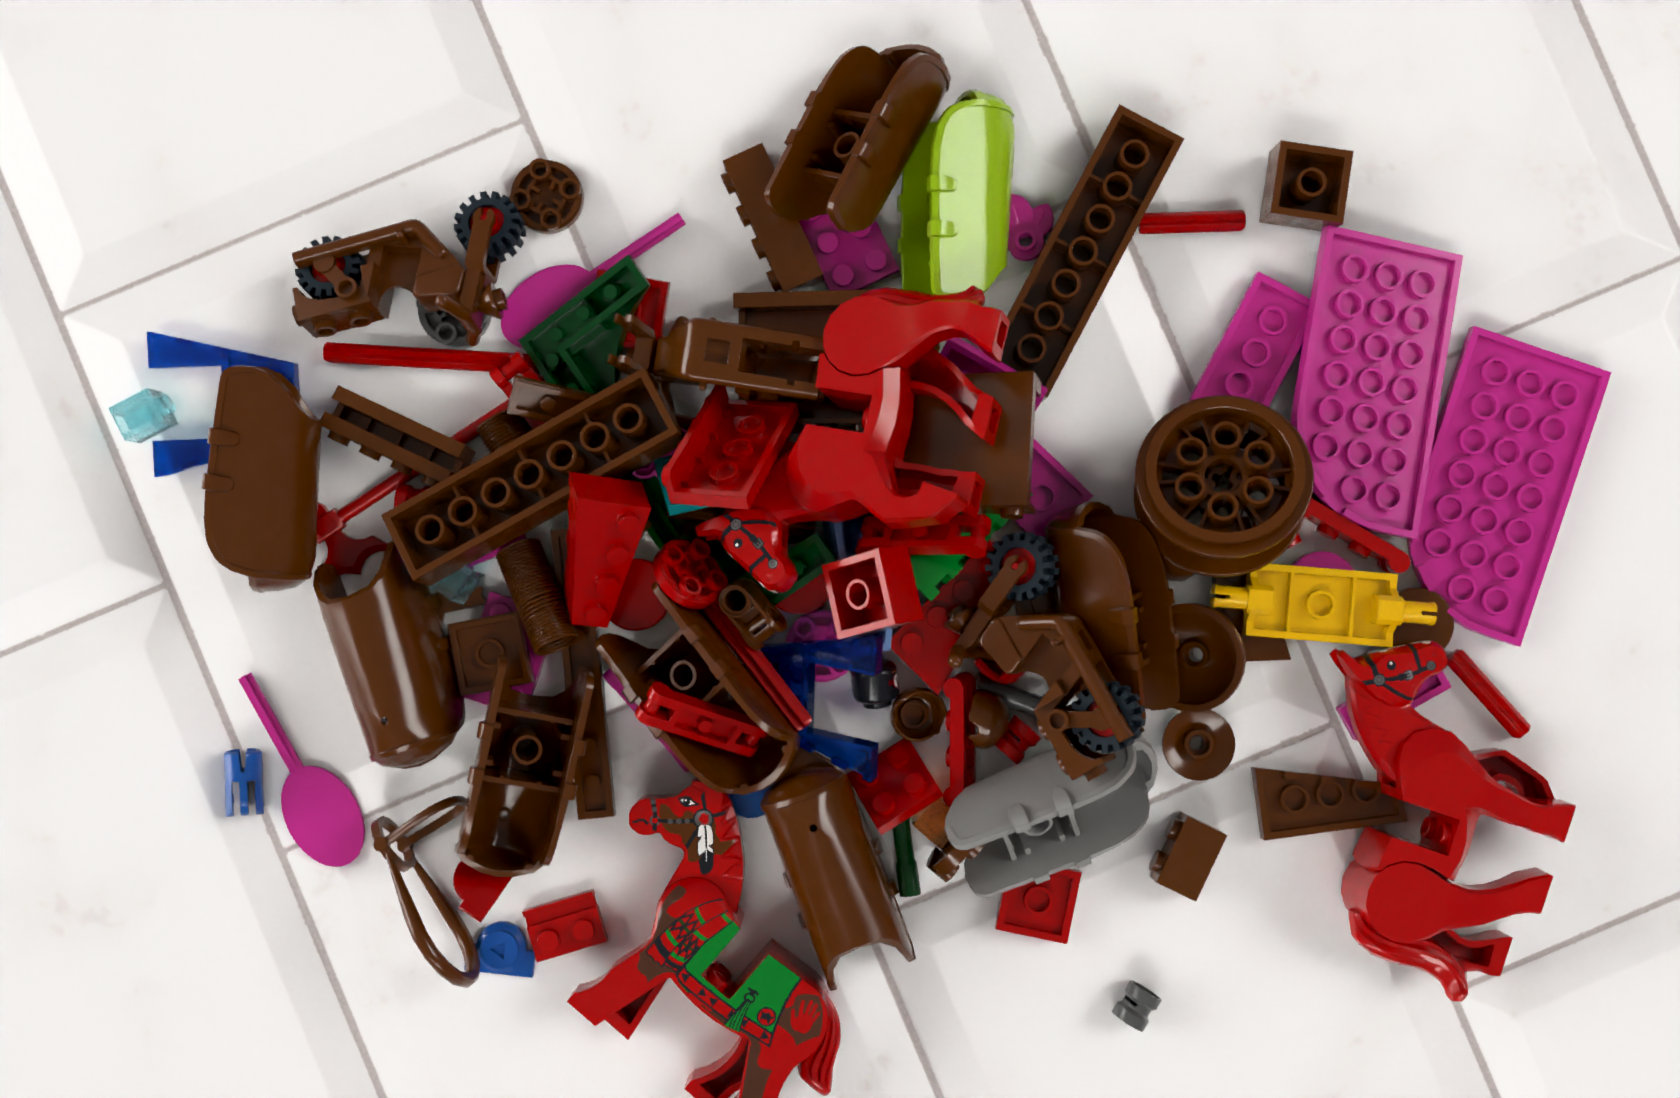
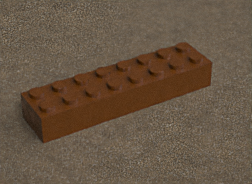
(1087, 244)
(530, 478)

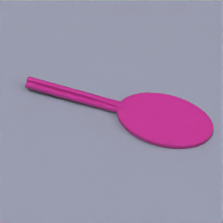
(554, 286)
(313, 800)

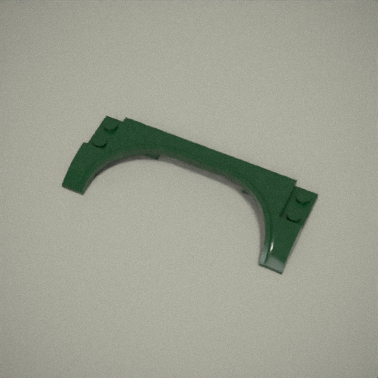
(574, 351)

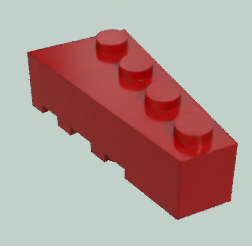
(601, 543)
(927, 642)

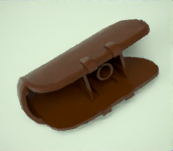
(857, 135)
(262, 479)
(1122, 595)
(394, 662)
(706, 668)
(525, 769)
(835, 869)

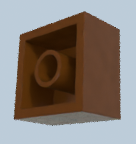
(1306, 186)

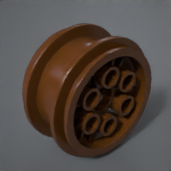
(1221, 543)

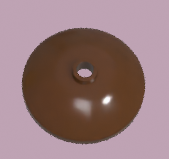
(1220, 671)

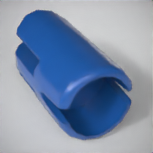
(236, 773)

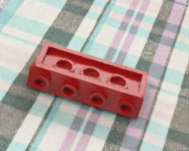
(728, 451)

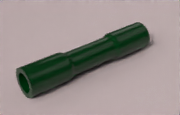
(905, 862)

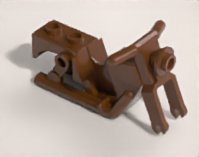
(725, 355)

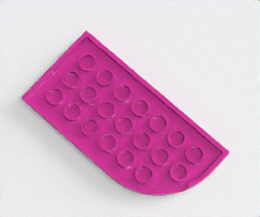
(1374, 374)
(1502, 478)

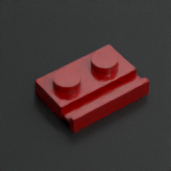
(565, 925)

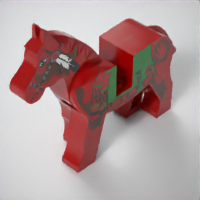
(773, 1005)

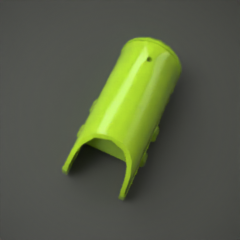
(958, 198)

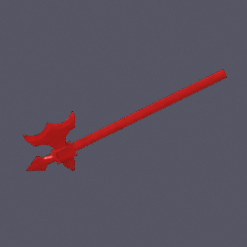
(349, 553)

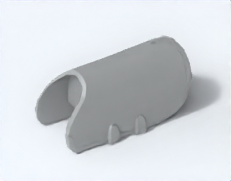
(1044, 821)

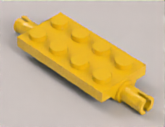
(1322, 605)

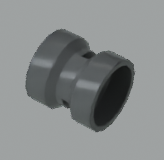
(1136, 1005)

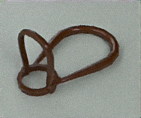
(409, 910)

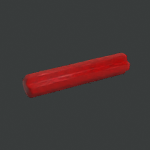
(1192, 222)
(1488, 694)

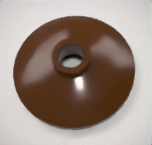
(1215, 750)

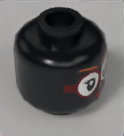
(876, 690)

